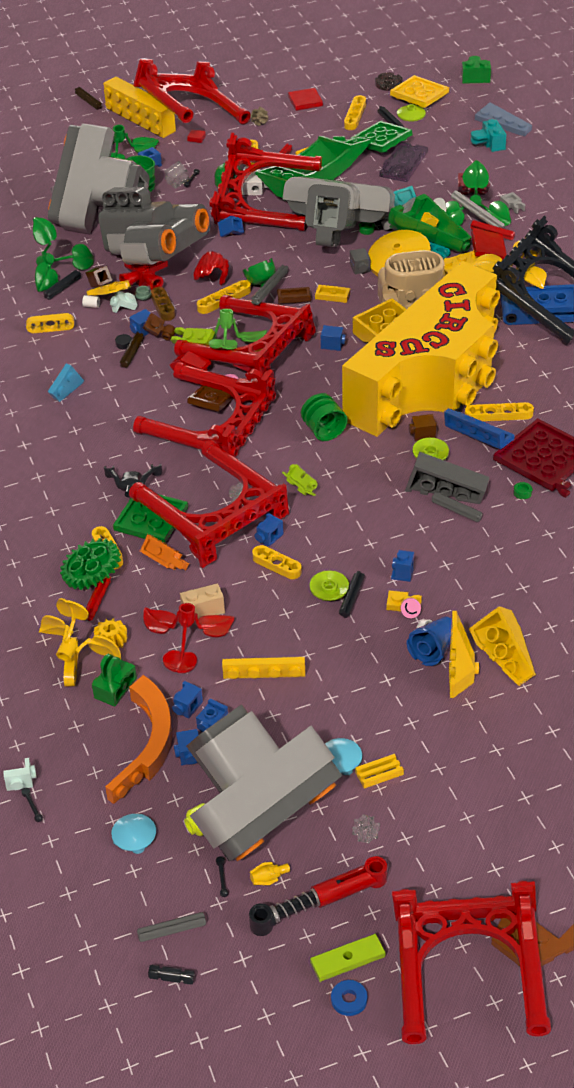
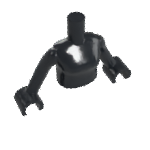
(131, 477)

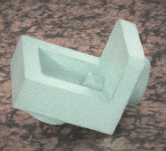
(123, 299)
(20, 778)

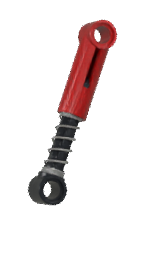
(320, 895)

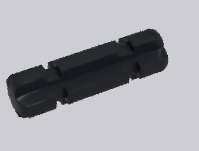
(171, 974)

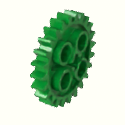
(90, 563)

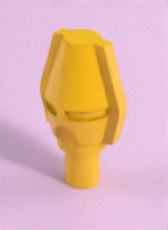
(267, 873)

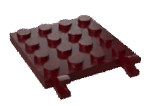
(541, 455)

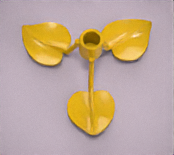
(534, 275)
(69, 645)

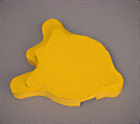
(110, 288)

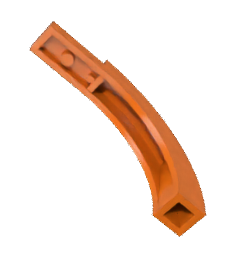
(148, 763)

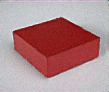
(196, 136)

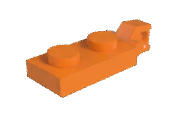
(163, 553)

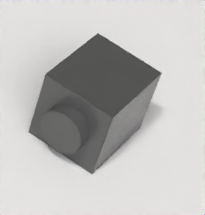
(359, 261)

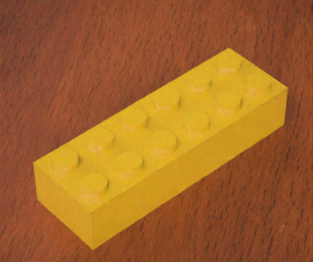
(138, 107)

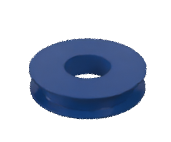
(346, 1008)

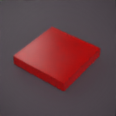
(305, 99)

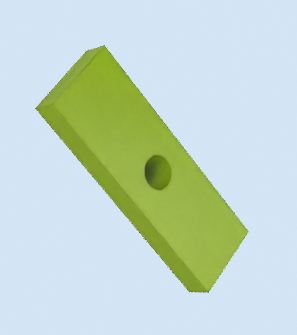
(358, 952)

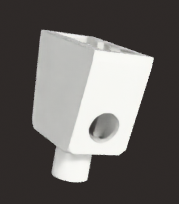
(253, 185)

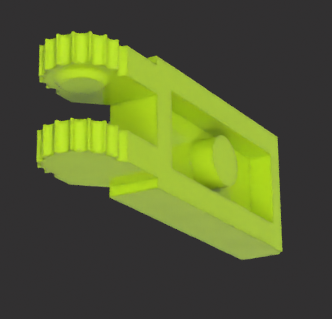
(194, 335)

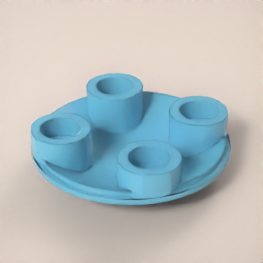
(346, 754)
(133, 832)

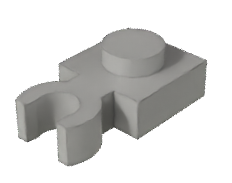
(513, 201)

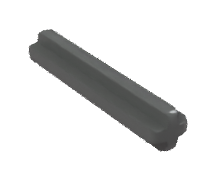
(457, 507)
(171, 926)

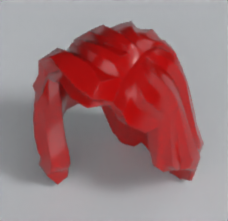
(210, 261)

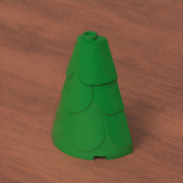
(446, 233)

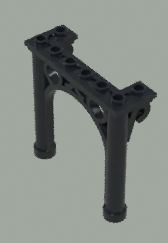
(511, 280)

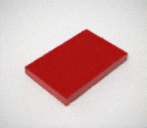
(488, 243)

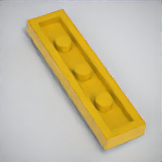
(263, 667)

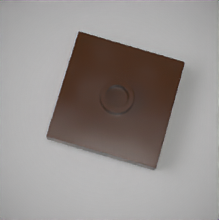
(209, 398)

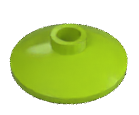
(411, 113)
(432, 447)
(329, 585)

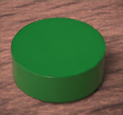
(366, 228)
(522, 490)

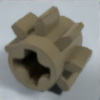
(259, 116)

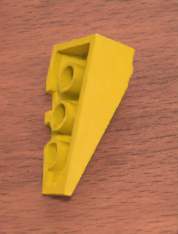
(504, 643)
(461, 660)

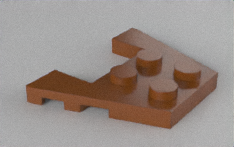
(549, 945)

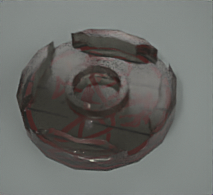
(388, 81)

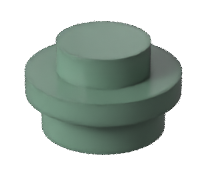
(142, 293)

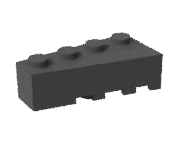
(451, 480)

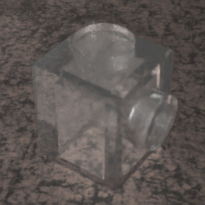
(176, 175)

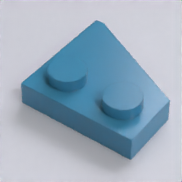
(65, 383)

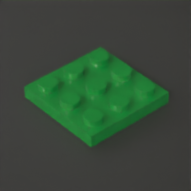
(384, 135)
(141, 521)

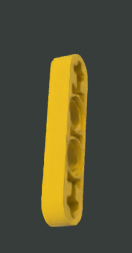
(355, 112)
(209, 302)
(524, 409)

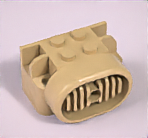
(409, 276)

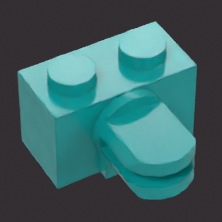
(491, 135)

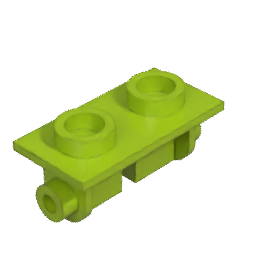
(304, 484)

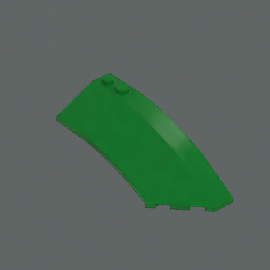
(336, 158)

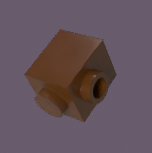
(98, 276)
(423, 427)

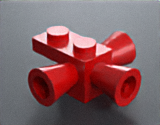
(144, 274)

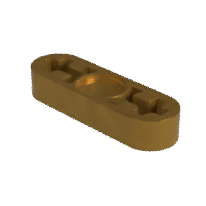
(165, 307)

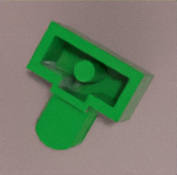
(476, 70)
(114, 680)

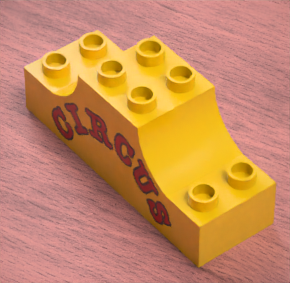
(428, 355)

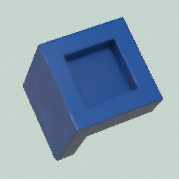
(231, 225)

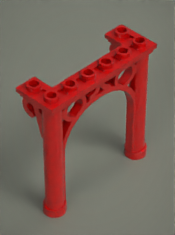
(200, 83)
(241, 153)
(298, 323)
(258, 390)
(204, 538)
(518, 908)

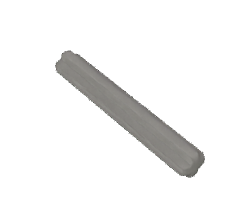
(475, 209)

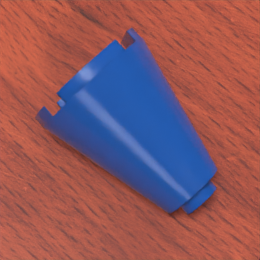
(430, 641)

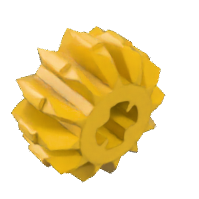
(112, 630)

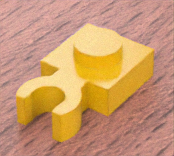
(396, 597)

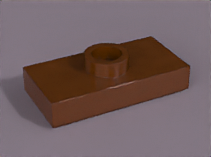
(293, 295)

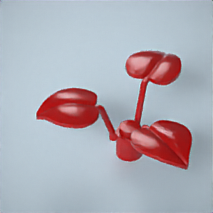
(160, 622)

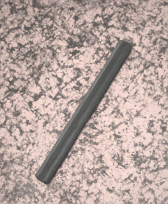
(269, 285)

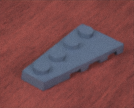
(506, 120)

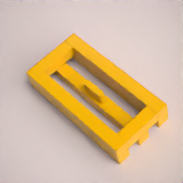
(332, 293)
(377, 768)

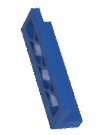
(477, 429)

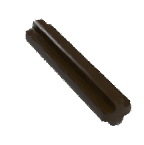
(88, 98)
(131, 349)

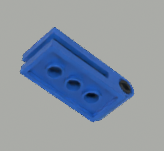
(554, 298)

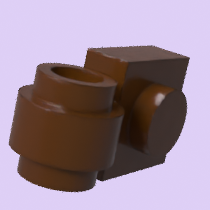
(155, 326)

